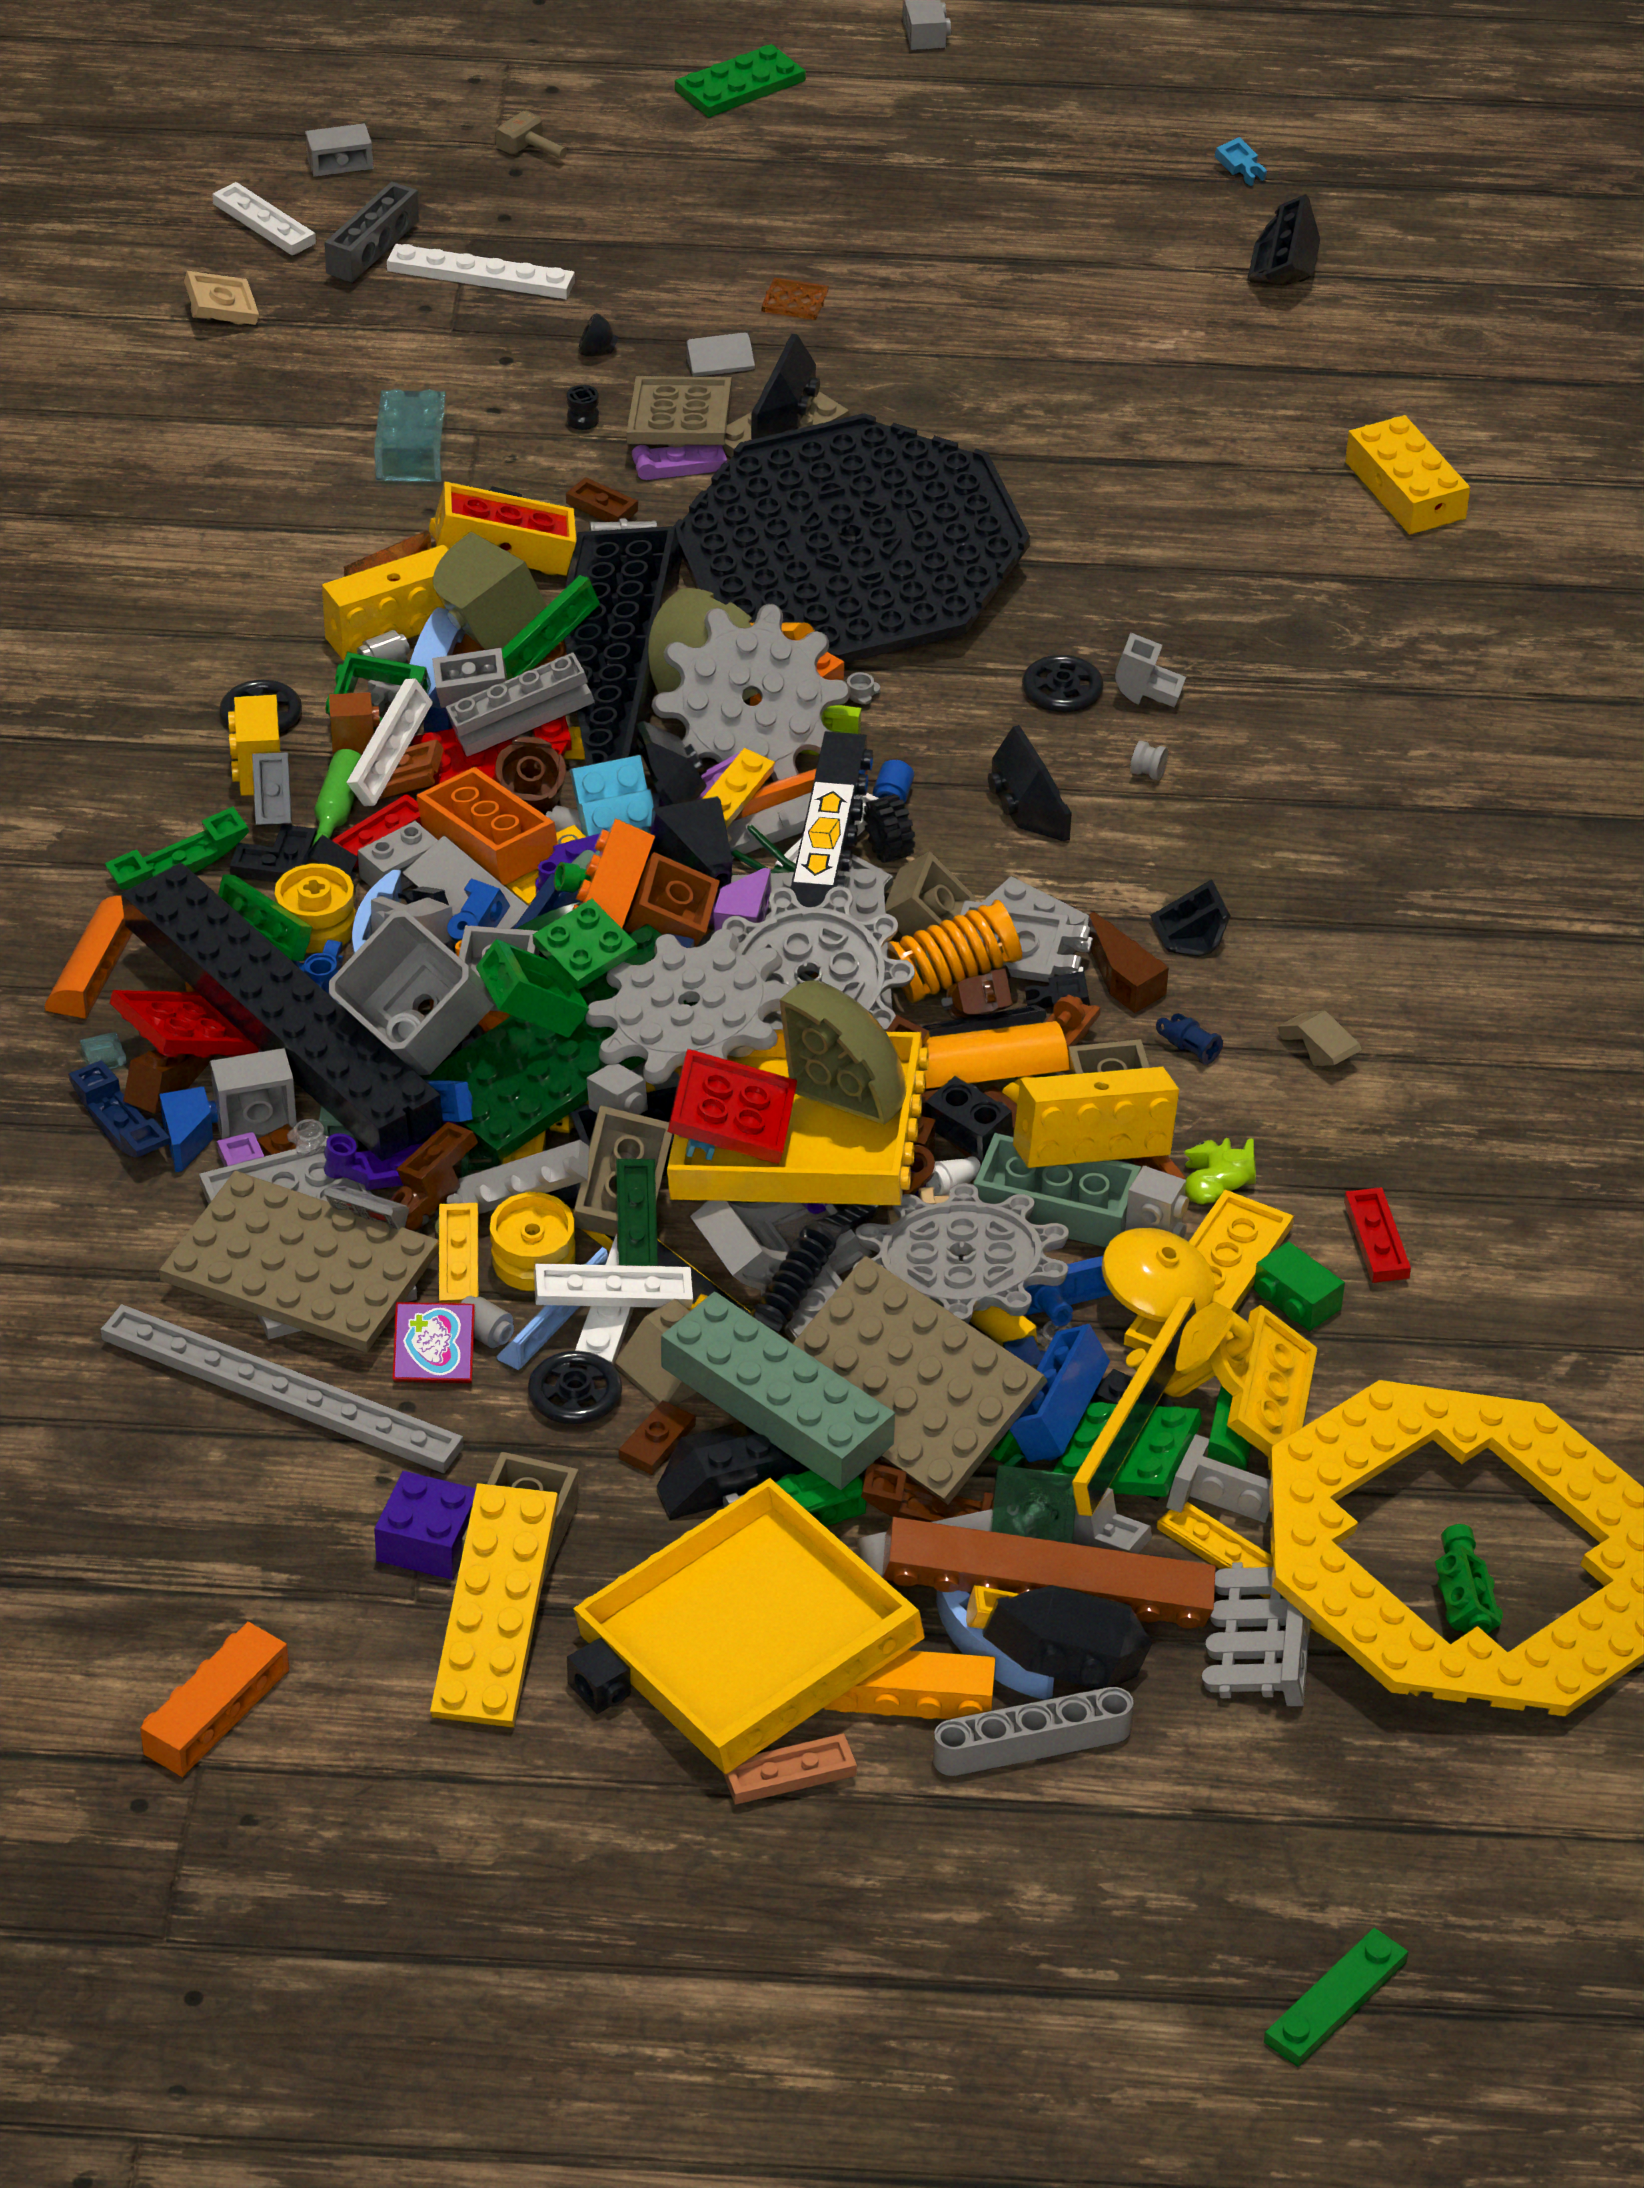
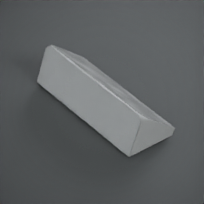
(719, 354)

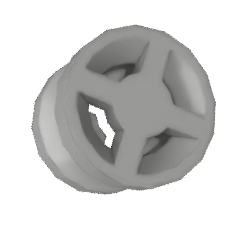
(1149, 760)

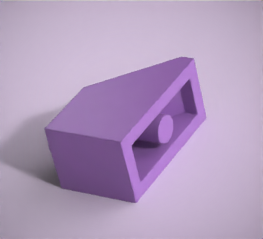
(743, 898)

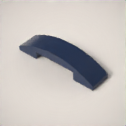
(118, 1120)

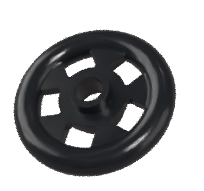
(1062, 683)
(284, 694)
(575, 1387)

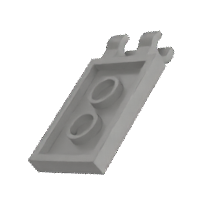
(1042, 942)

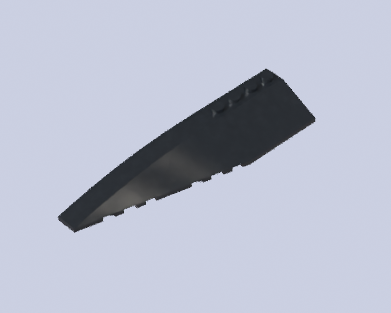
(632, 579)

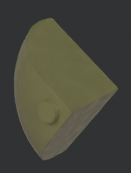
(486, 591)
(683, 621)
(840, 1053)

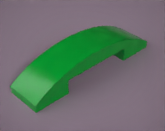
(196, 852)

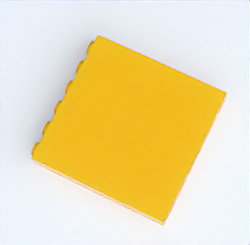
(826, 1150)
(750, 1624)

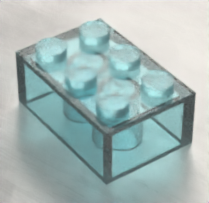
(410, 435)

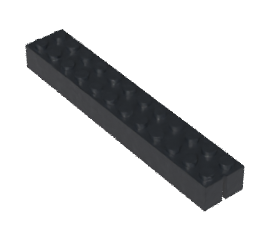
(282, 1008)

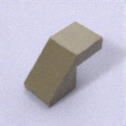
(1323, 1037)

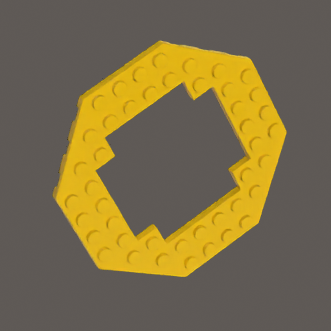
(1379, 1428)

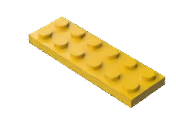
(1232, 1242)
(495, 1605)

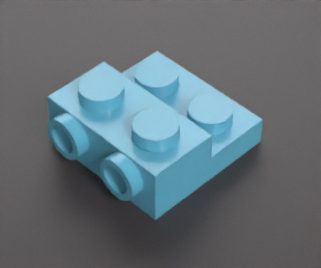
(612, 792)

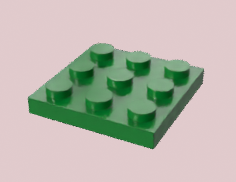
(1153, 1457)

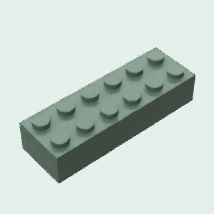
(778, 1390)

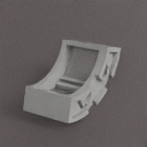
(758, 1235)

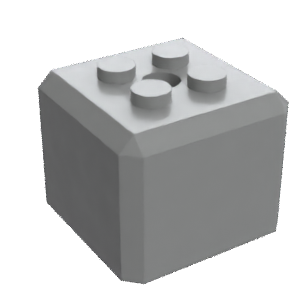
(396, 973)

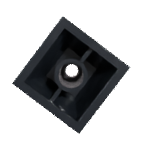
(694, 836)

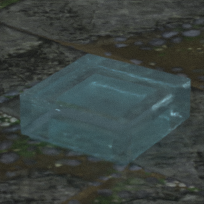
(104, 1048)

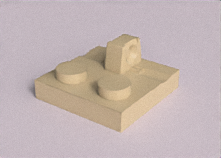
(221, 298)

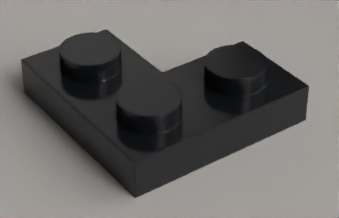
(271, 863)

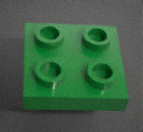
(585, 943)

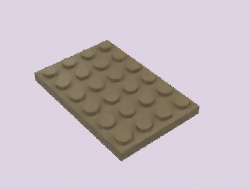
(299, 1261)
(937, 1373)

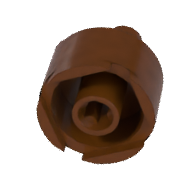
(538, 761)

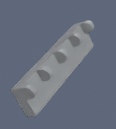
(774, 823)
(535, 1173)

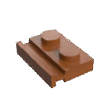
(415, 769)

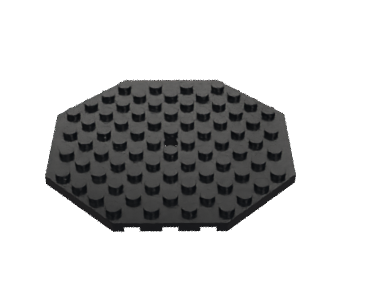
(925, 519)

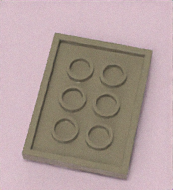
(679, 410)

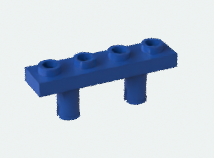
(1081, 1284)

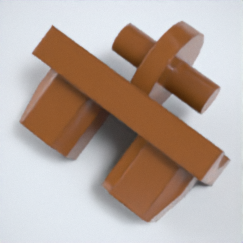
(1074, 1018)

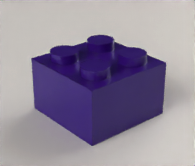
(424, 1525)

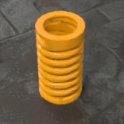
(966, 956)

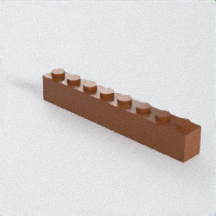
(965, 1557)

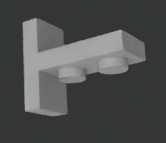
(1218, 1484)

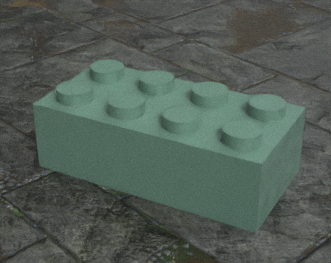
(1081, 1196)

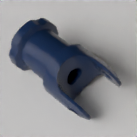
(1189, 1036)

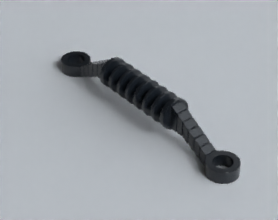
(805, 1263)

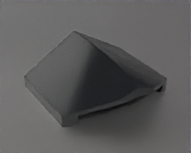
(1193, 921)

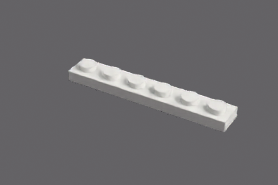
(481, 271)

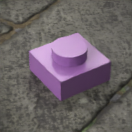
(239, 1149)

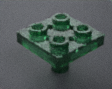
(1034, 1507)

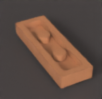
(792, 1769)

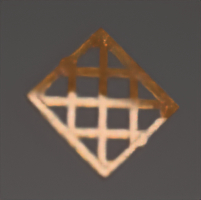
(797, 310)

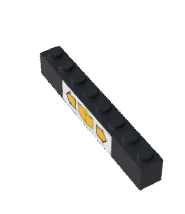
(832, 816)

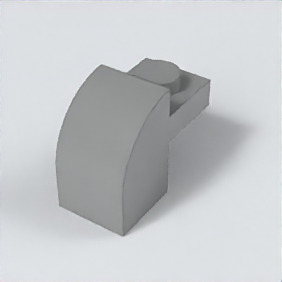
(1140, 676)
(429, 912)
(1109, 1529)

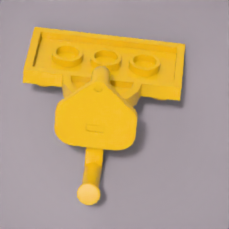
(1256, 1361)

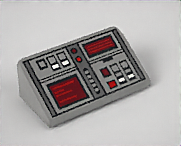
(367, 1205)

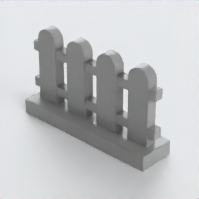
(1267, 1645)

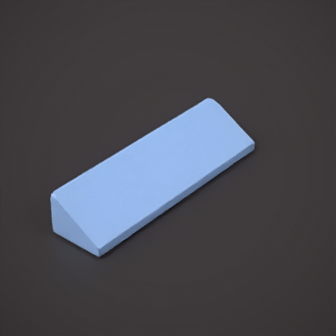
(541, 1326)

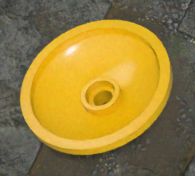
(1153, 1270)

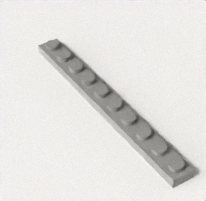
(283, 1388)

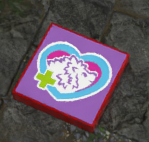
(434, 1342)

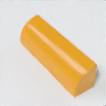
(996, 1054)

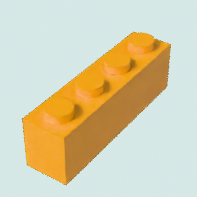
(924, 1687)

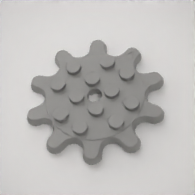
(744, 659)
(830, 943)
(660, 1027)
(999, 1247)

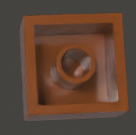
(672, 899)

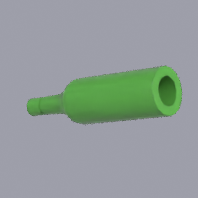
(335, 795)

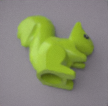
(1219, 1169)

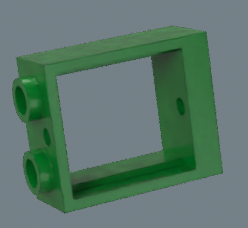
(376, 669)
(531, 988)

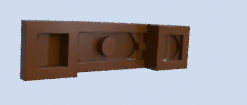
(889, 1493)

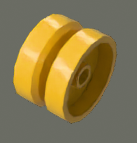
(322, 899)
(529, 1232)

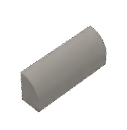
(450, 869)

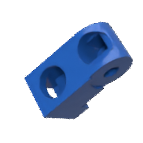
(483, 908)

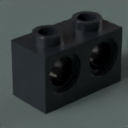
(968, 1116)

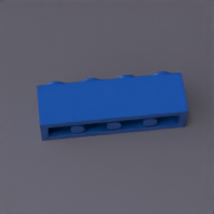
(1073, 1371)

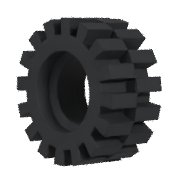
(889, 828)

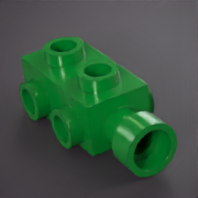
(1466, 1583)

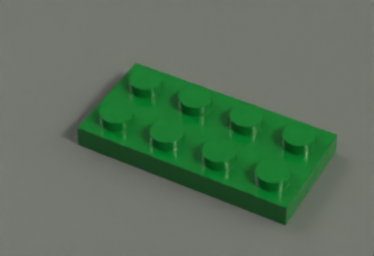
(740, 80)

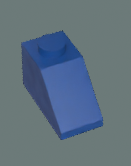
(188, 1122)

